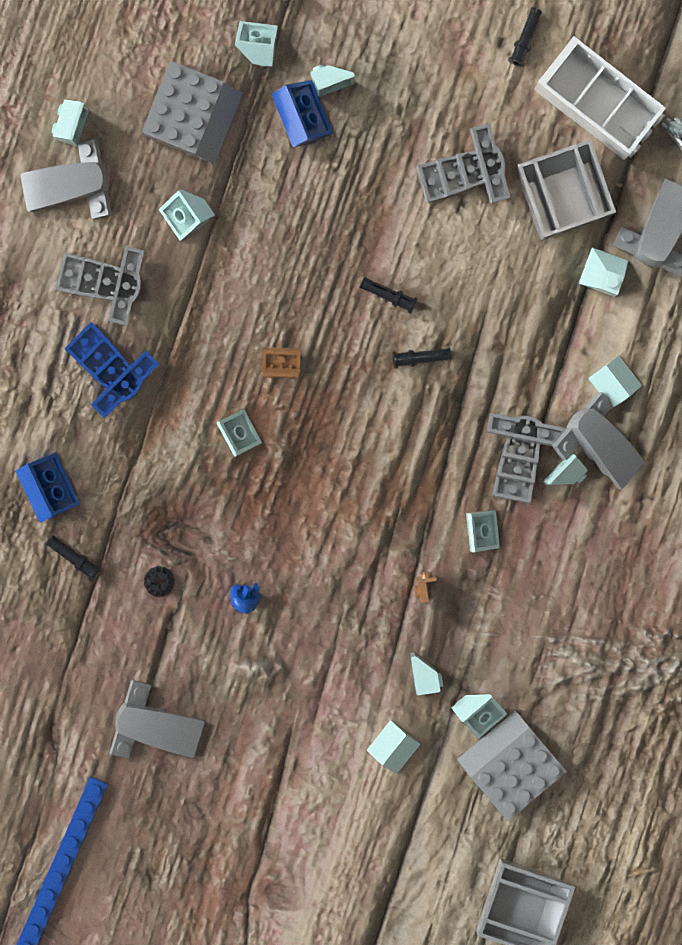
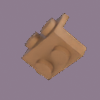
(281, 362)
(421, 588)

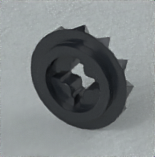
(163, 573)

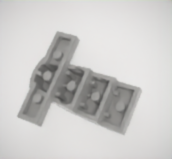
(467, 170)
(70, 183)
(659, 232)
(104, 281)
(600, 442)
(520, 453)
(153, 726)

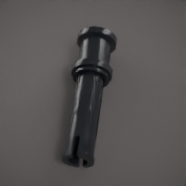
(523, 45)
(397, 298)
(411, 357)
(80, 562)

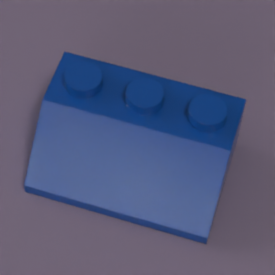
(302, 113)
(47, 487)

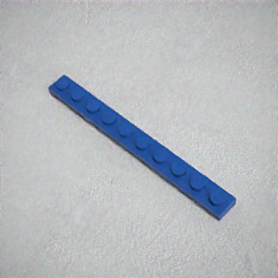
(63, 862)

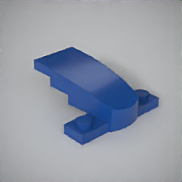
(109, 368)

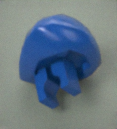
(244, 598)

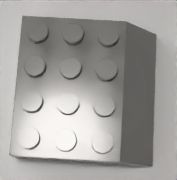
(192, 112)
(565, 189)
(511, 765)
(524, 906)

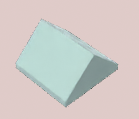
(615, 381)
(239, 432)
(482, 530)
(393, 747)

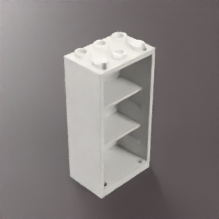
(600, 99)

